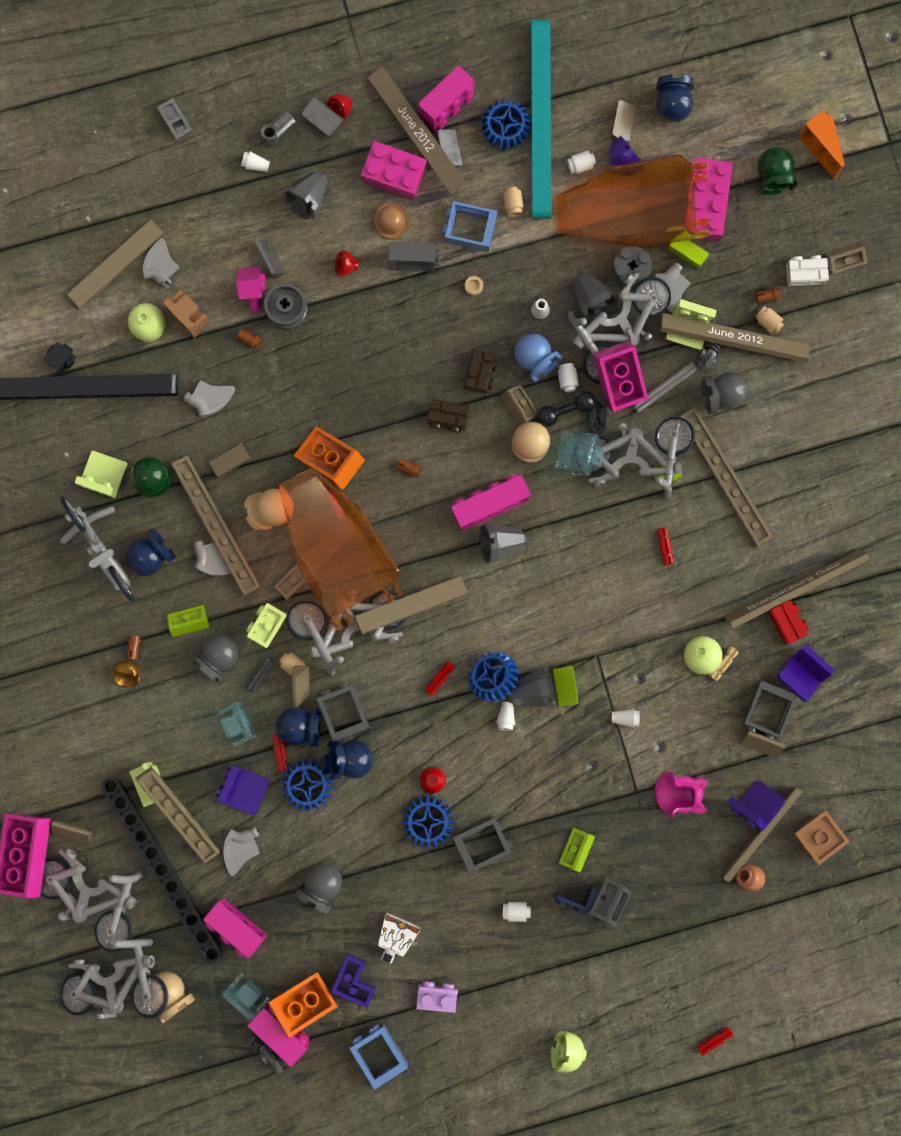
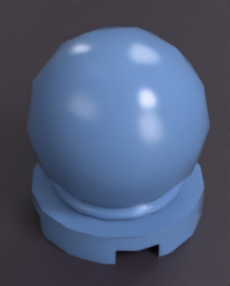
(535, 355)

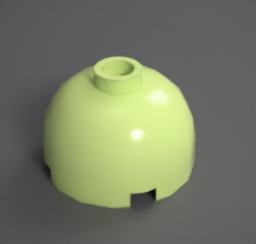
(146, 322)
(703, 655)
(568, 1052)

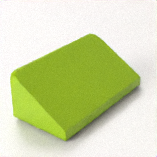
(689, 252)
(187, 621)
(565, 686)
(576, 850)

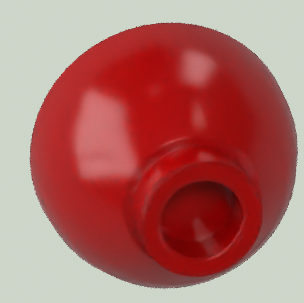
(340, 104)
(345, 263)
(432, 780)

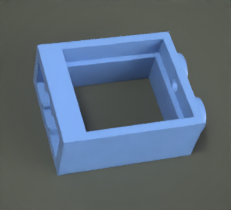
(472, 210)
(390, 1072)

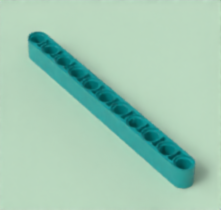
(540, 119)

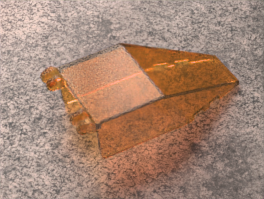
(635, 204)
(335, 546)

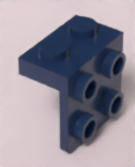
(584, 907)

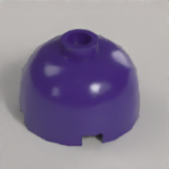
(621, 153)

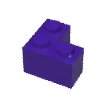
(348, 982)

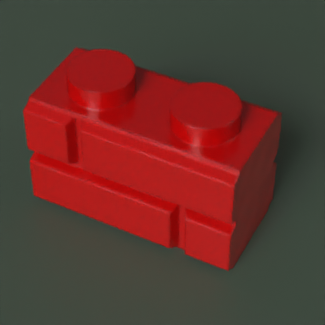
(788, 622)

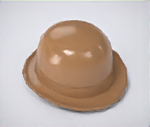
(390, 220)

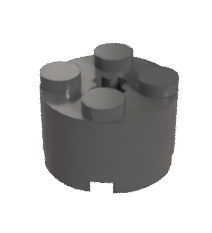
(631, 257)

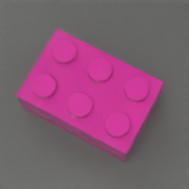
(446, 99)
(394, 170)
(620, 376)
(235, 928)
(270, 1031)

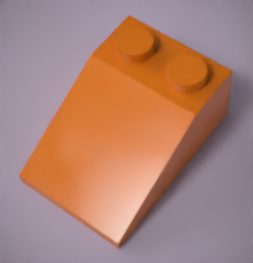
(823, 142)
(330, 457)
(302, 1004)

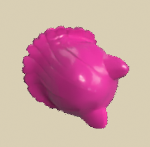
(680, 794)

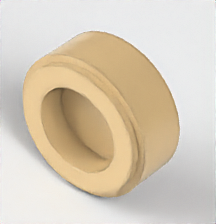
(473, 286)

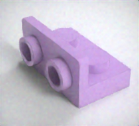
(437, 998)

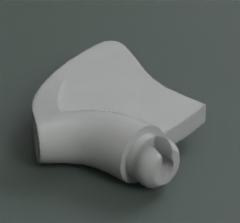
(159, 264)
(676, 283)
(209, 398)
(209, 560)
(239, 848)

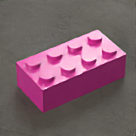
(712, 196)
(491, 502)
(23, 854)

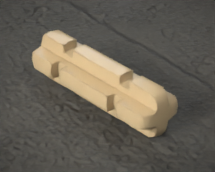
(726, 661)

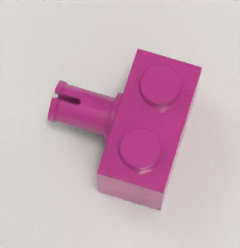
(250, 286)

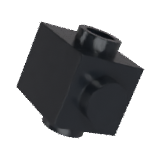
(60, 357)

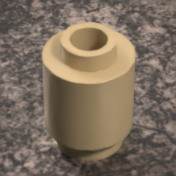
(513, 202)
(769, 320)
(289, 661)

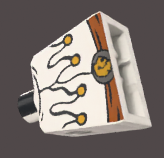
(396, 937)

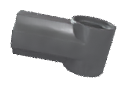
(278, 127)

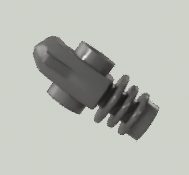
(707, 356)
(266, 1054)

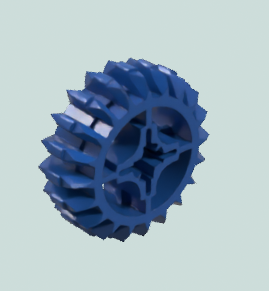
(498, 122)
(503, 676)
(324, 782)
(445, 821)

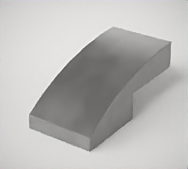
(174, 118)

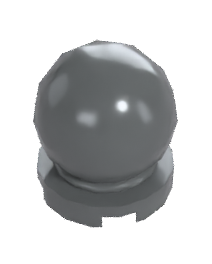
(726, 392)
(217, 655)
(321, 885)

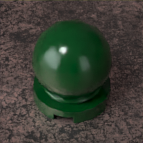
(776, 170)
(151, 477)

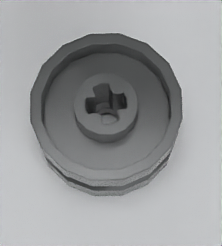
(282, 296)

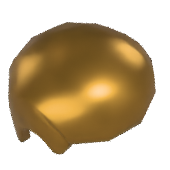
(126, 673)

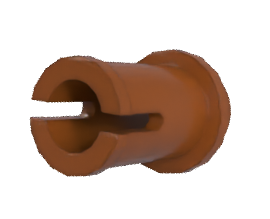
(768, 295)
(250, 339)
(410, 468)
(133, 647)

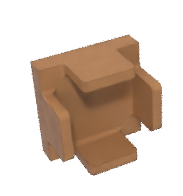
(186, 313)
(820, 837)

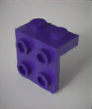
(805, 673)
(243, 789)
(757, 805)

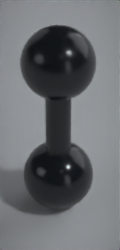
(548, 415)

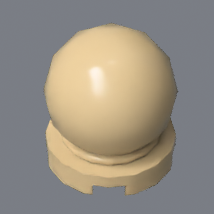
(530, 442)
(265, 509)
(176, 998)

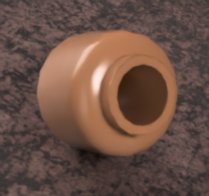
(750, 877)

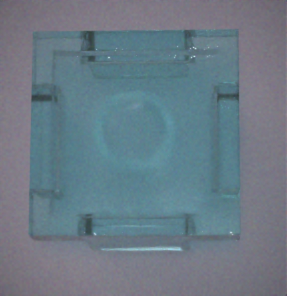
(578, 452)
(237, 724)
(245, 997)

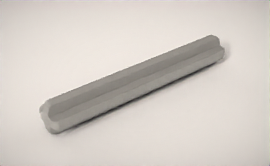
(666, 386)

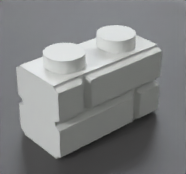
(807, 271)

